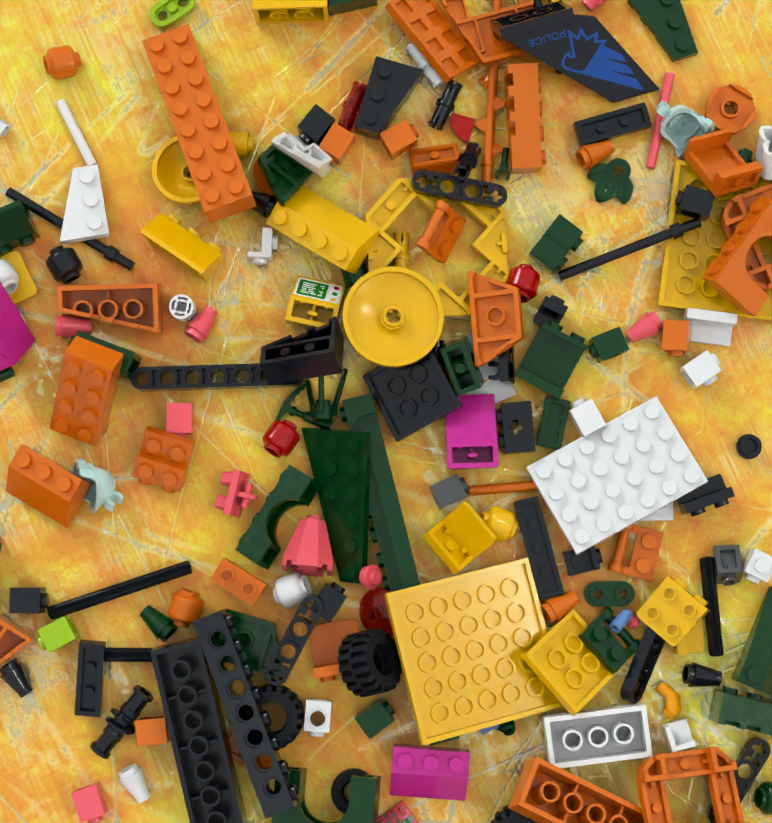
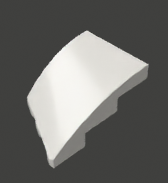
(309, 156)

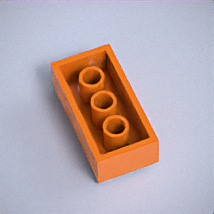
(86, 390)

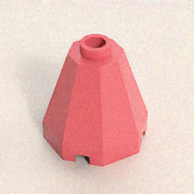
(309, 549)

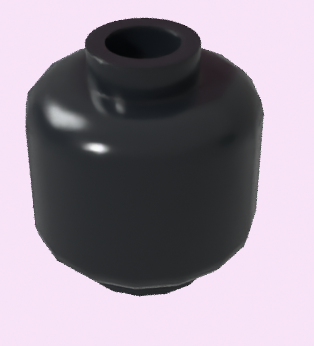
(64, 264)

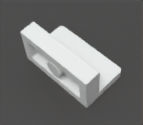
(710, 326)

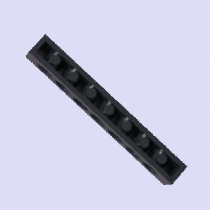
(270, 801)

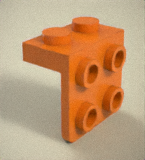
(325, 645)

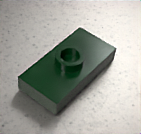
(552, 423)

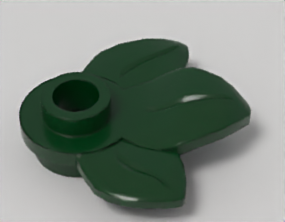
(609, 184)

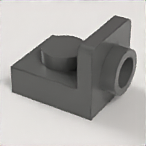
(728, 564)

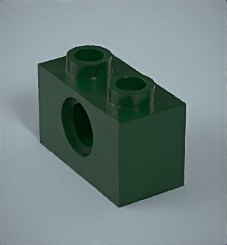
(461, 365)

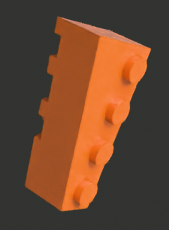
(523, 118)
(120, 304)

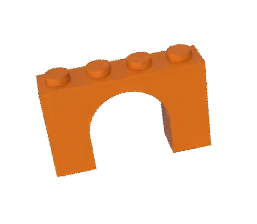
(729, 271)

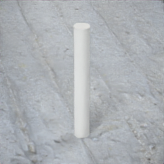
(75, 132)

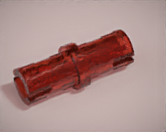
(352, 106)

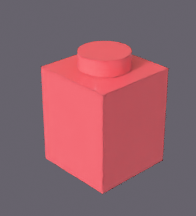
(180, 419)
(90, 803)

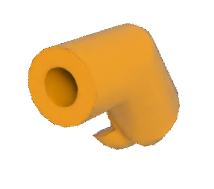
(673, 704)

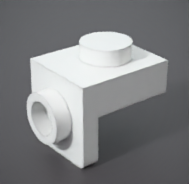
(269, 243)

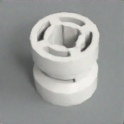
(186, 309)

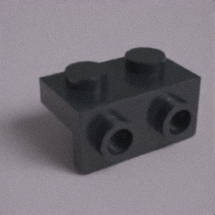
(711, 493)

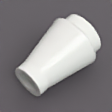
(134, 781)

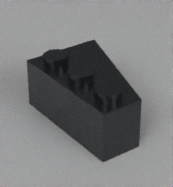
(385, 95)
(304, 356)

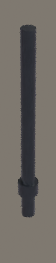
(675, 231)
(110, 253)

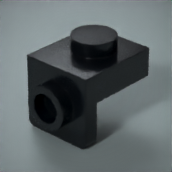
(550, 309)

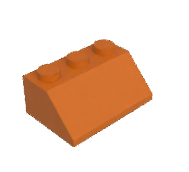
(46, 485)

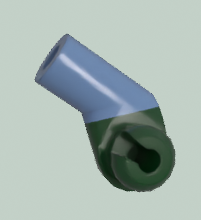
(507, 728)

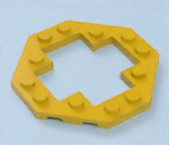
(490, 244)

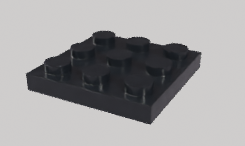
(412, 395)

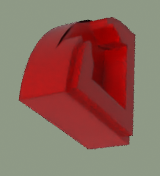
(462, 127)

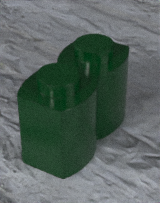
(556, 243)

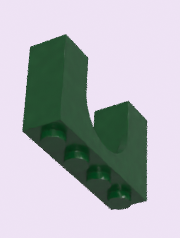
(362, 804)

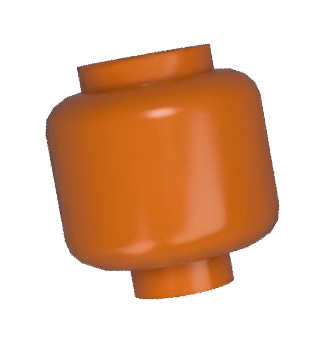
(61, 62)
(185, 607)

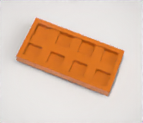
(434, 36)

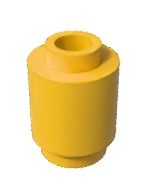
(242, 143)

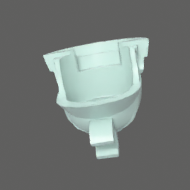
(681, 124)
(103, 486)

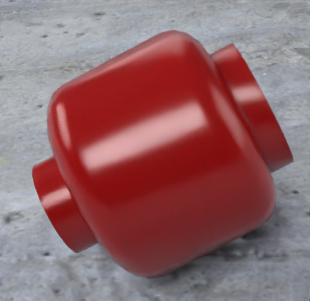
(526, 280)
(281, 438)

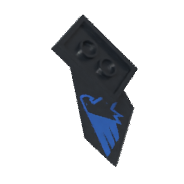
(577, 48)

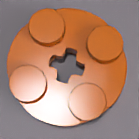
(727, 95)

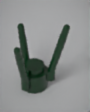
(321, 409)

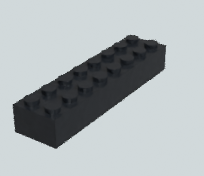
(198, 733)

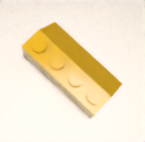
(324, 229)

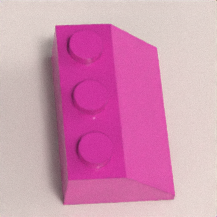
(14, 332)
(429, 772)

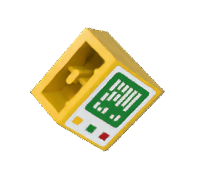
(314, 302)

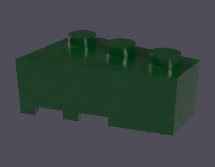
(741, 711)

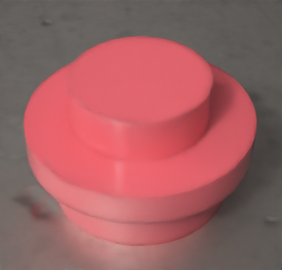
(370, 576)

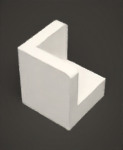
(678, 735)

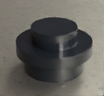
(748, 446)

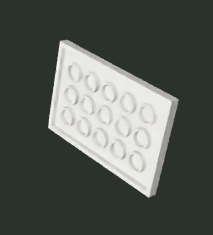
(616, 475)

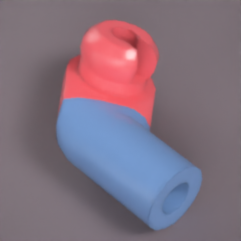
(623, 618)

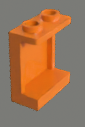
(720, 164)

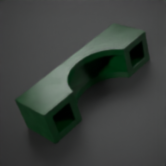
(260, 540)

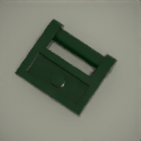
(605, 645)

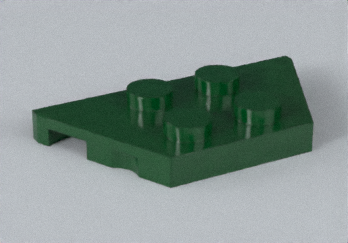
(258, 639)

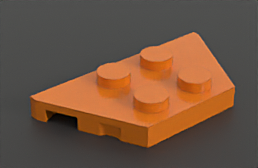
(494, 317)

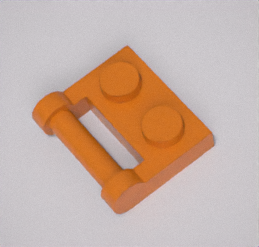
(441, 232)
(643, 554)

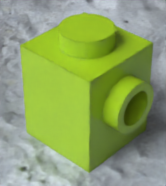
(57, 634)

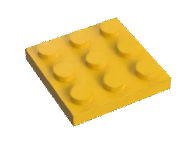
(568, 664)

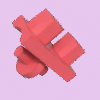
(238, 493)

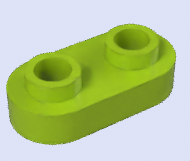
(172, 10)

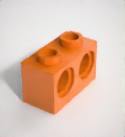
(239, 581)

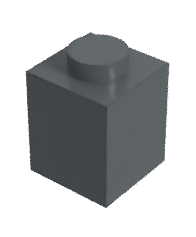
(449, 491)

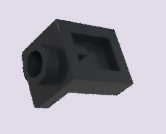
(583, 562)

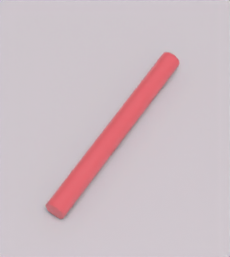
(656, 135)

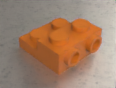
(163, 459)

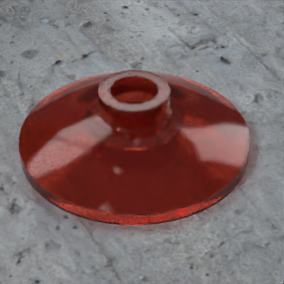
(373, 602)

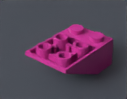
(472, 434)

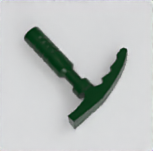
(286, 407)

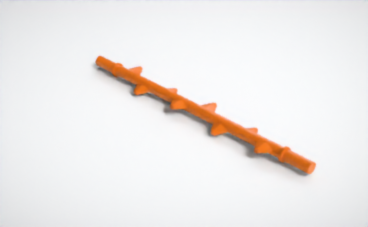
(493, 104)

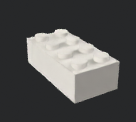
(597, 735)

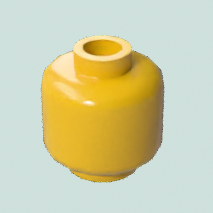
(501, 522)

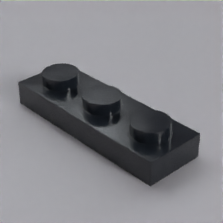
(612, 124)
(90, 678)

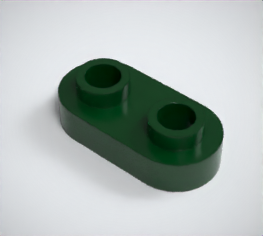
(609, 593)

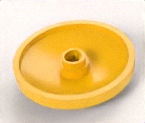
(392, 317)

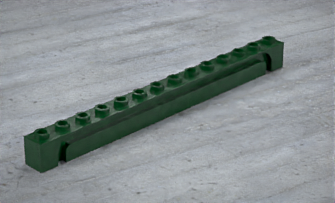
(383, 502)

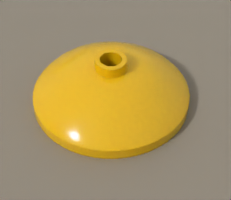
(172, 172)

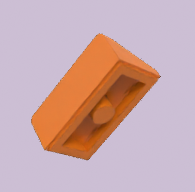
(436, 159)

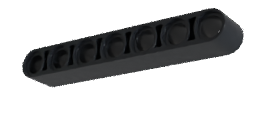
(205, 380)

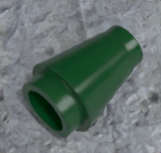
(158, 623)

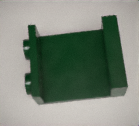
(551, 359)

